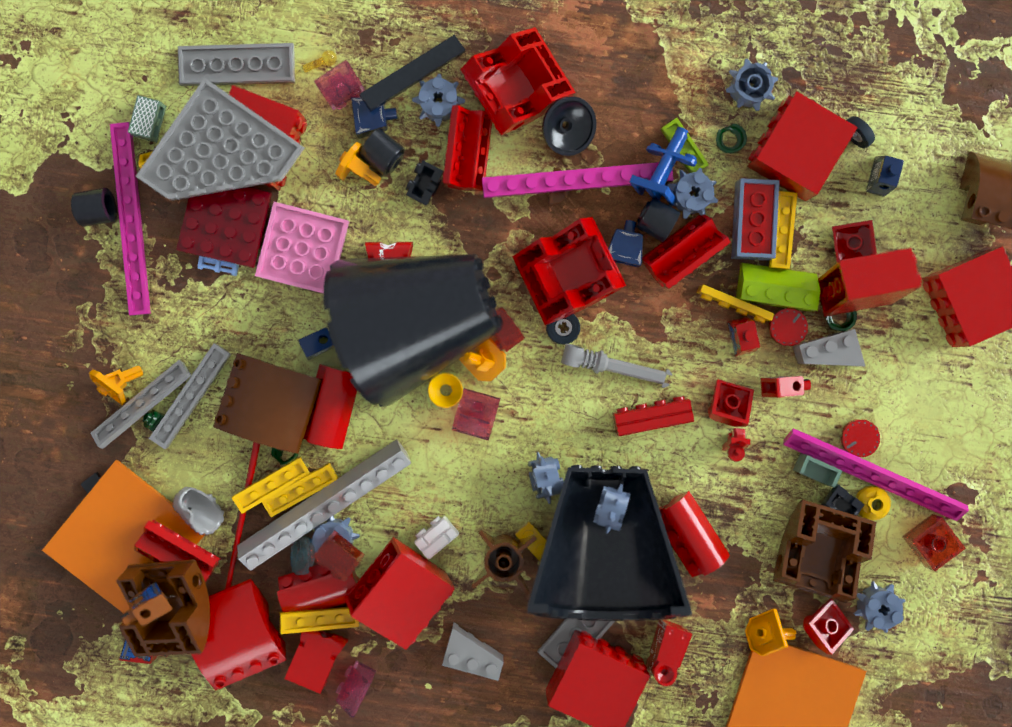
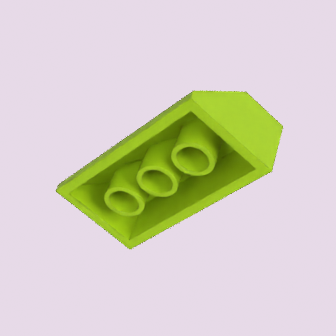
(778, 287)

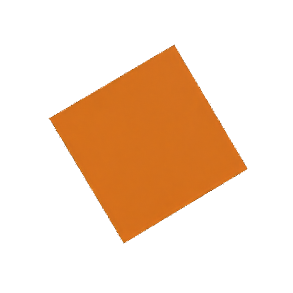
(105, 526)
(796, 691)

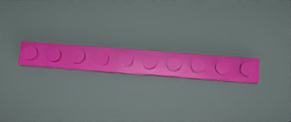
(566, 180)
(130, 219)
(875, 475)

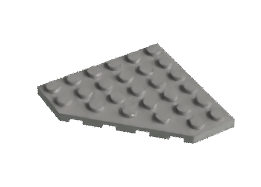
(217, 148)

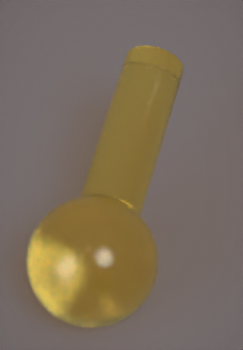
(328, 58)

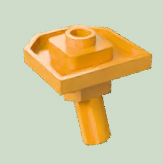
(350, 162)
(485, 361)
(115, 382)
(766, 633)

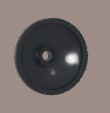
(579, 126)

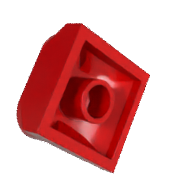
(854, 240)
(731, 404)
(827, 627)

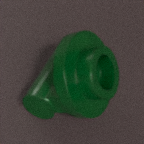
(152, 419)

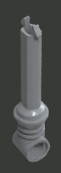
(599, 362)

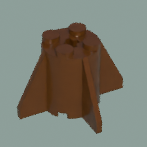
(501, 568)

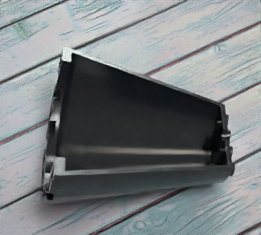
(406, 318)
(610, 574)

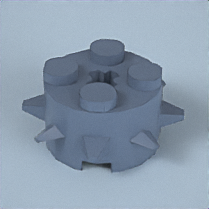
(762, 82)
(435, 89)
(695, 182)
(545, 477)
(612, 508)
(324, 530)
(880, 607)

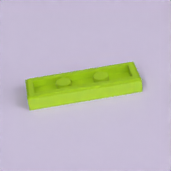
(688, 148)

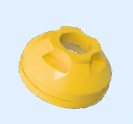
(437, 397)
(867, 496)

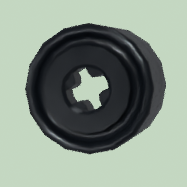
(382, 152)
(94, 207)
(657, 219)

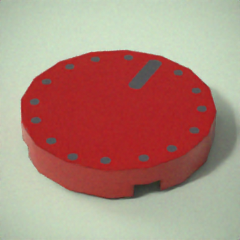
(788, 327)
(860, 438)

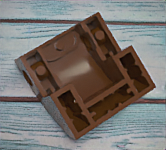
(988, 190)
(267, 403)
(824, 551)
(179, 630)

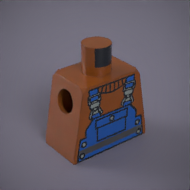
(147, 606)

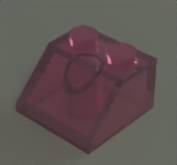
(339, 85)
(476, 414)
(355, 687)

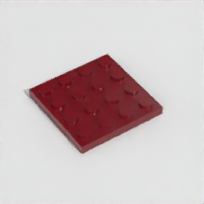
(225, 225)

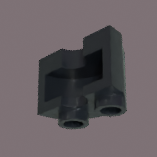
(425, 182)
(841, 500)

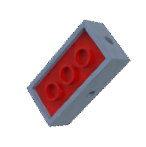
(755, 219)

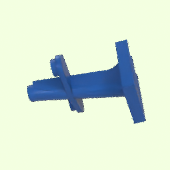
(656, 185)

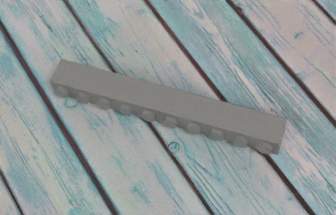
(323, 505)

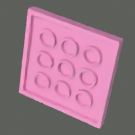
(300, 246)

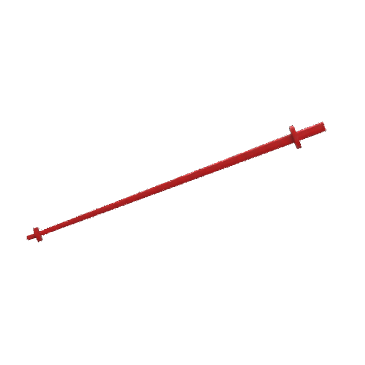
(250, 475)

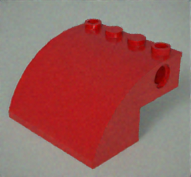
(517, 80)
(569, 270)
(239, 637)

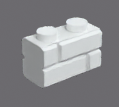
(435, 537)

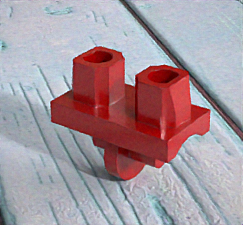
(736, 444)

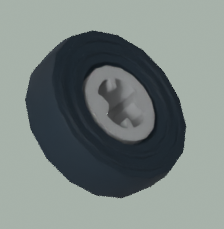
(863, 135)
(569, 336)

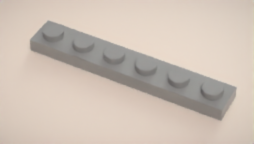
(190, 396)
(140, 404)

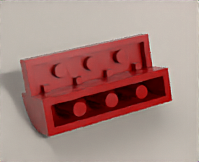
(467, 149)
(685, 251)
(332, 408)
(693, 536)
(165, 545)
(313, 590)

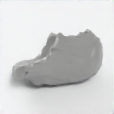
(198, 510)

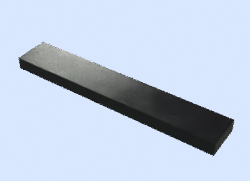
(412, 73)

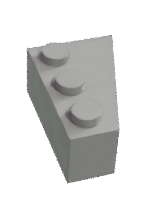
(833, 349)
(471, 655)

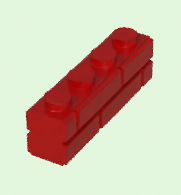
(653, 417)

